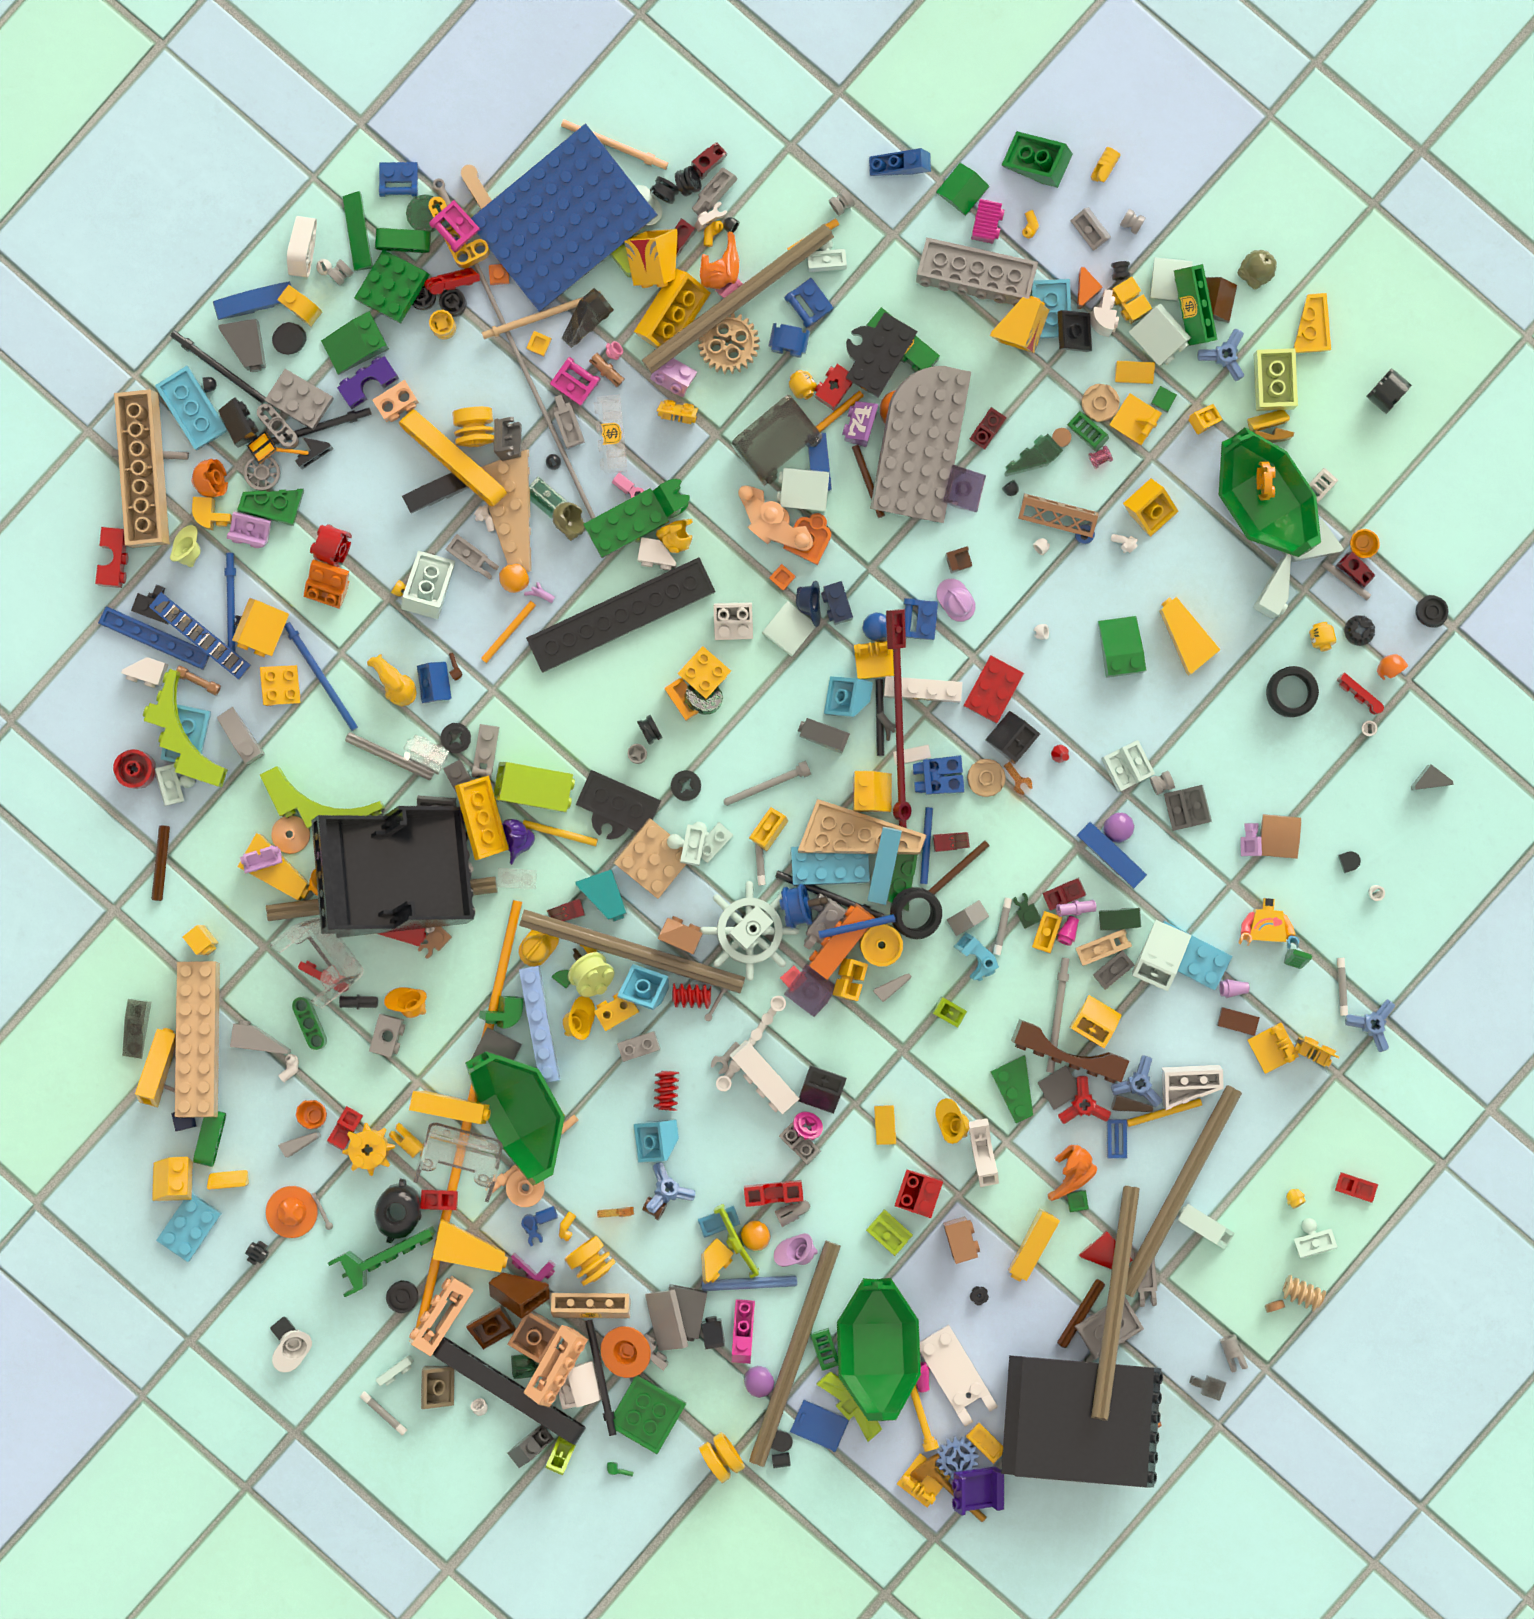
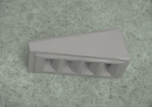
(891, 987)
(293, 1146)

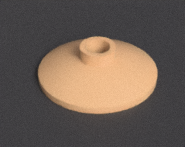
(300, 836)
(518, 1195)

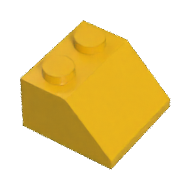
(1150, 506)
(172, 1179)

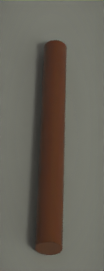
(866, 475)
(959, 867)

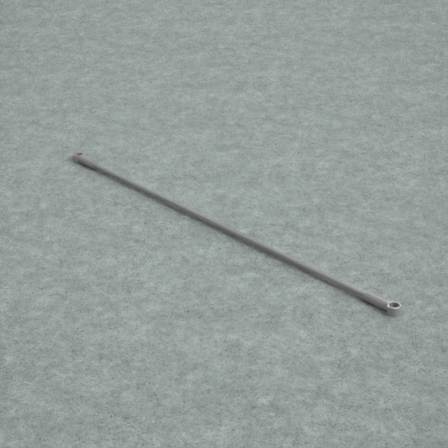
(443, 194)

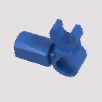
(530, 1222)

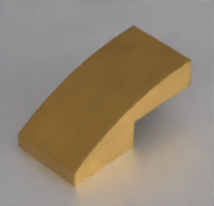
(1277, 435)

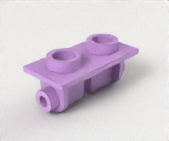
(269, 857)

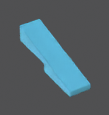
(884, 865)

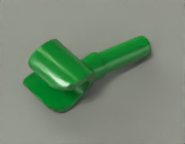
(612, 1468)

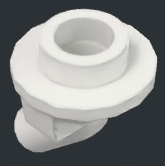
(482, 514)
(1128, 544)

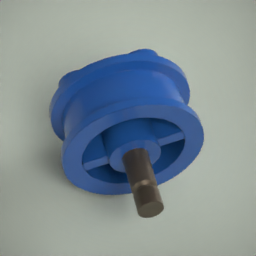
(798, 905)

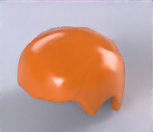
(1391, 666)
(311, 1114)

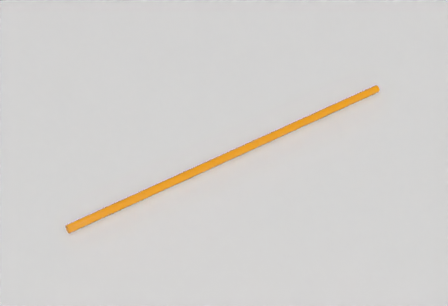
(455, 1172)

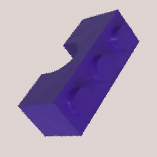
(352, 388)

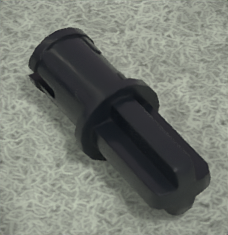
(358, 1001)

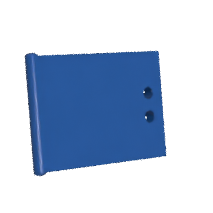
(819, 1425)

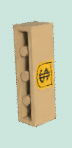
(590, 1305)

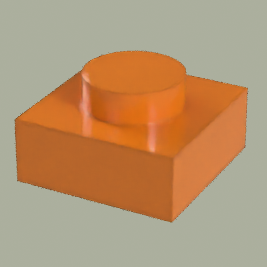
(498, 275)
(782, 577)

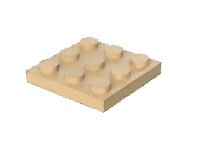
(651, 859)

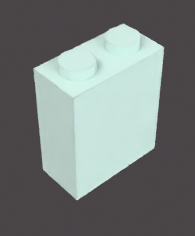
(1160, 335)
(803, 489)

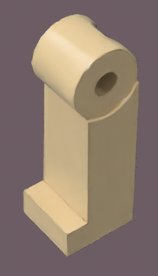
(470, 178)

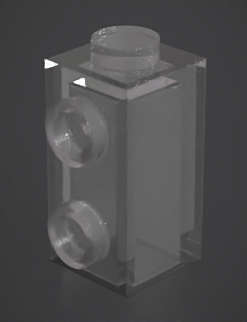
(426, 754)

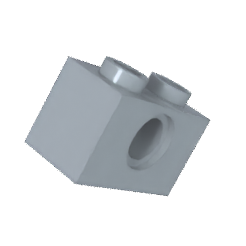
(379, 1044)
(638, 1046)

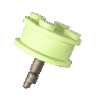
(590, 973)

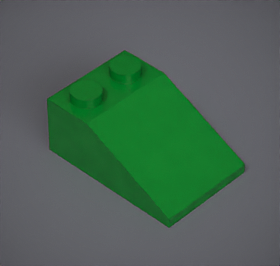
(1038, 158)
(354, 343)
(1121, 647)

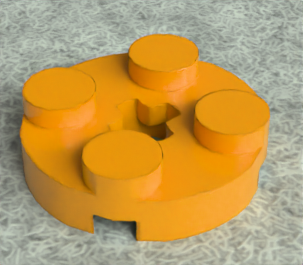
(1264, 480)

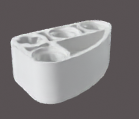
(301, 246)

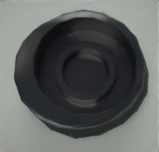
(289, 338)
(1432, 611)
(402, 1296)

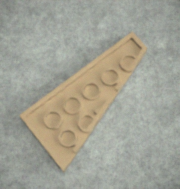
(513, 510)
(850, 832)

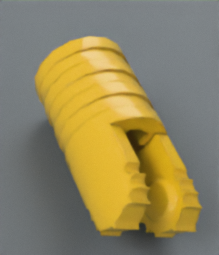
(1105, 165)
(409, 1143)

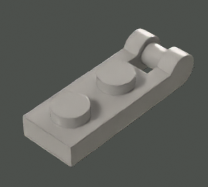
(485, 750)

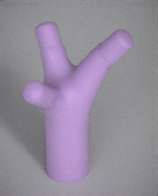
(540, 593)

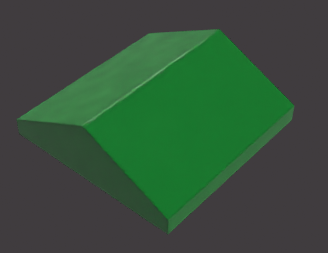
(963, 188)

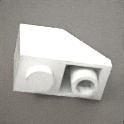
(654, 553)
(147, 670)

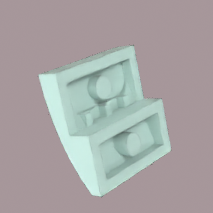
(1163, 278)
(789, 629)
(1128, 766)

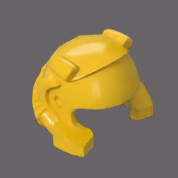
(675, 536)

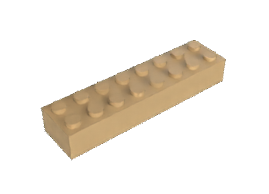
(141, 468)
(197, 1039)

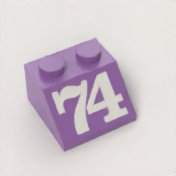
(861, 423)

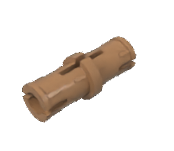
(606, 370)

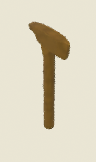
(928, 1468)

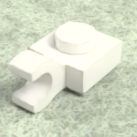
(705, 218)

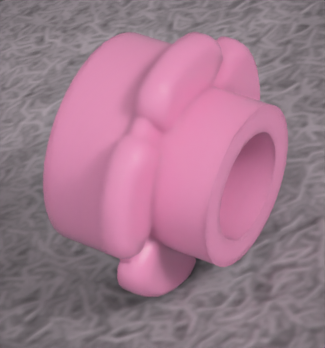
(614, 350)

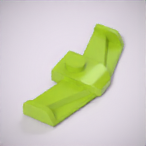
(734, 1242)
(847, 1405)

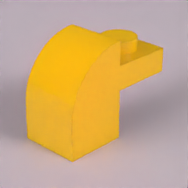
(300, 305)
(204, 513)

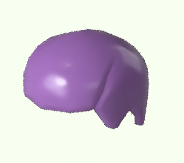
(1118, 827)
(759, 1381)

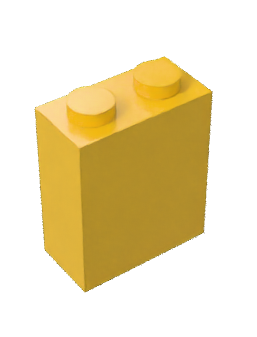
(260, 627)

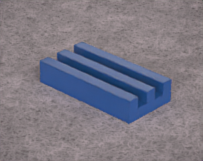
(1124, 1138)

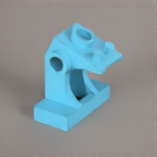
(970, 945)

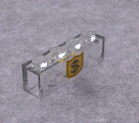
(612, 434)

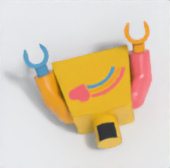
(1268, 926)

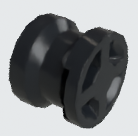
(1120, 270)

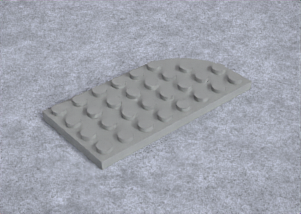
(921, 443)

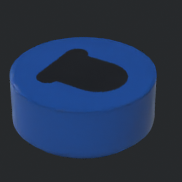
(1084, 539)

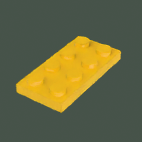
(481, 817)

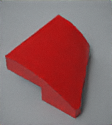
(1101, 1251)

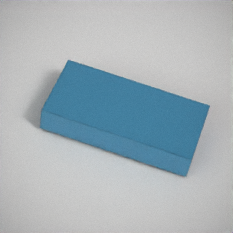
(714, 1224)

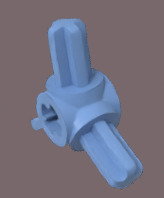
(1217, 356)
(1379, 1017)
(1145, 1090)
(661, 1195)

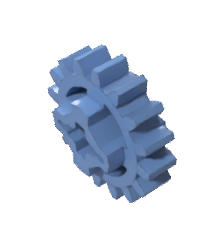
(948, 1458)

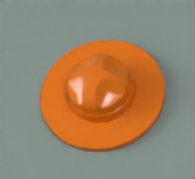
(291, 1212)
(625, 1352)

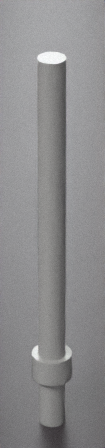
(1062, 977)

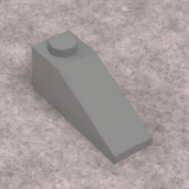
(240, 736)
(253, 1038)

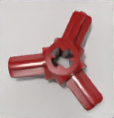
(1091, 1109)

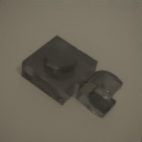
(1210, 1386)

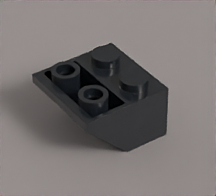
(238, 423)
(1012, 737)
(822, 1089)

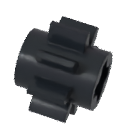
(257, 1252)

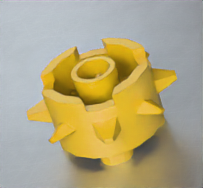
(375, 1140)

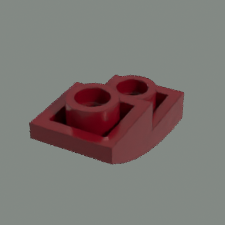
(988, 428)

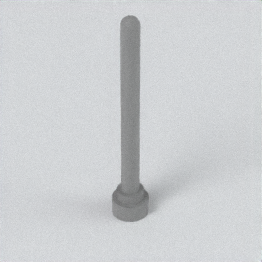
(801, 770)

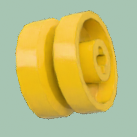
(892, 945)
(719, 1459)

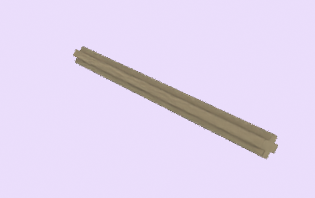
(737, 298)
(311, 907)
(632, 951)
(1181, 1188)
(1115, 1303)
(794, 1353)

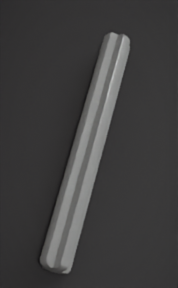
(388, 755)

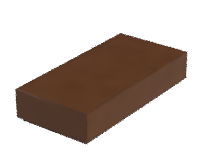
(1238, 1021)

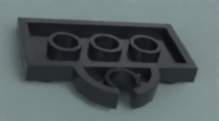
(878, 353)
(616, 805)

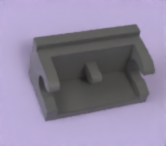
(507, 438)

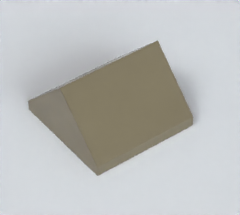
(437, 1387)

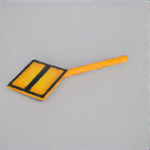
(263, 447)

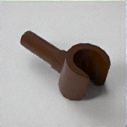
(456, 672)

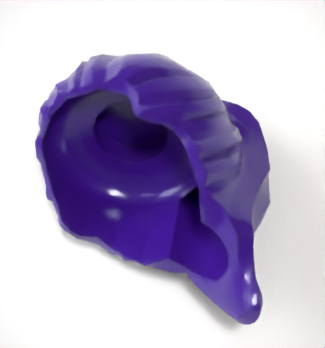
(517, 837)

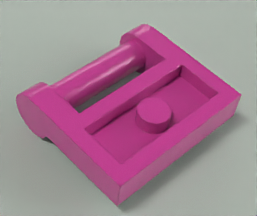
(459, 222)
(572, 387)

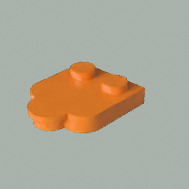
(820, 534)

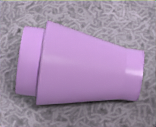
(1233, 988)

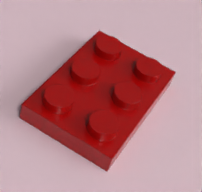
(993, 689)

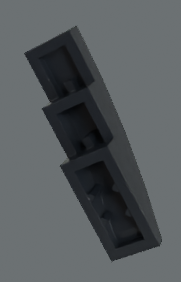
(433, 492)

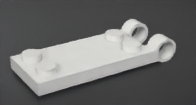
(955, 1372)

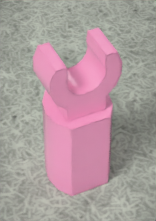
(626, 485)

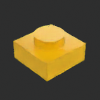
(538, 343)

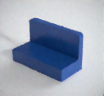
(434, 682)

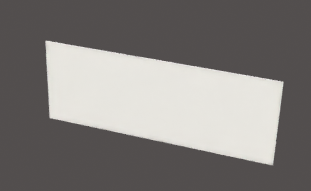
(915, 754)

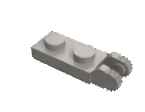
(470, 555)
(1148, 1284)

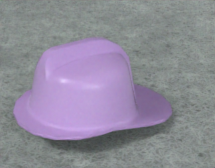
(956, 599)
(795, 1251)

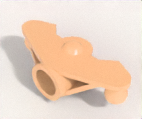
(771, 521)

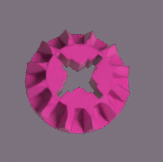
(810, 1120)

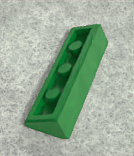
(357, 231)

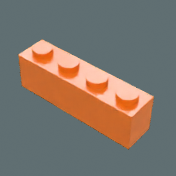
(837, 947)

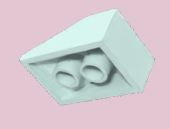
(427, 585)
(1276, 592)

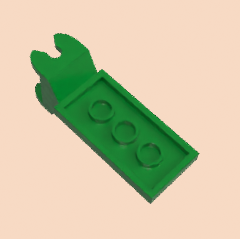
(636, 517)
(357, 1269)

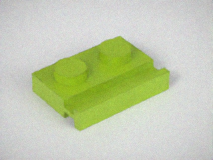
(889, 1232)

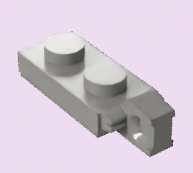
(714, 191)
(568, 423)
(824, 920)

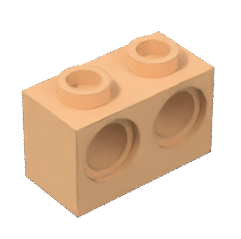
(393, 397)

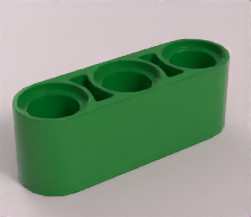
(402, 240)
(317, 1029)
(209, 1139)

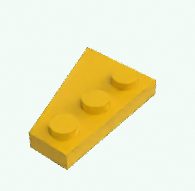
(1314, 327)

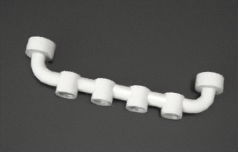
(777, 1004)

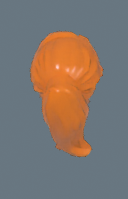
(722, 271)
(1078, 1170)

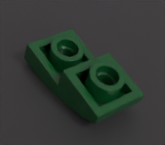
(1120, 919)

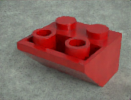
(918, 1193)

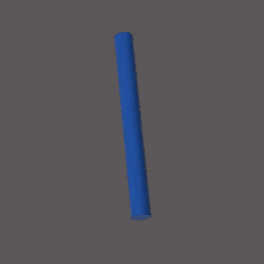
(926, 847)
(856, 926)

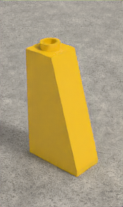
(1187, 635)
(282, 875)
(156, 1068)
(449, 1107)
(1033, 1245)
(466, 1249)

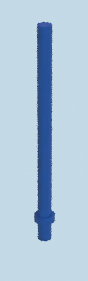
(294, 635)

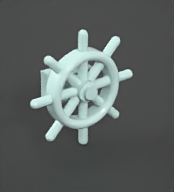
(748, 930)

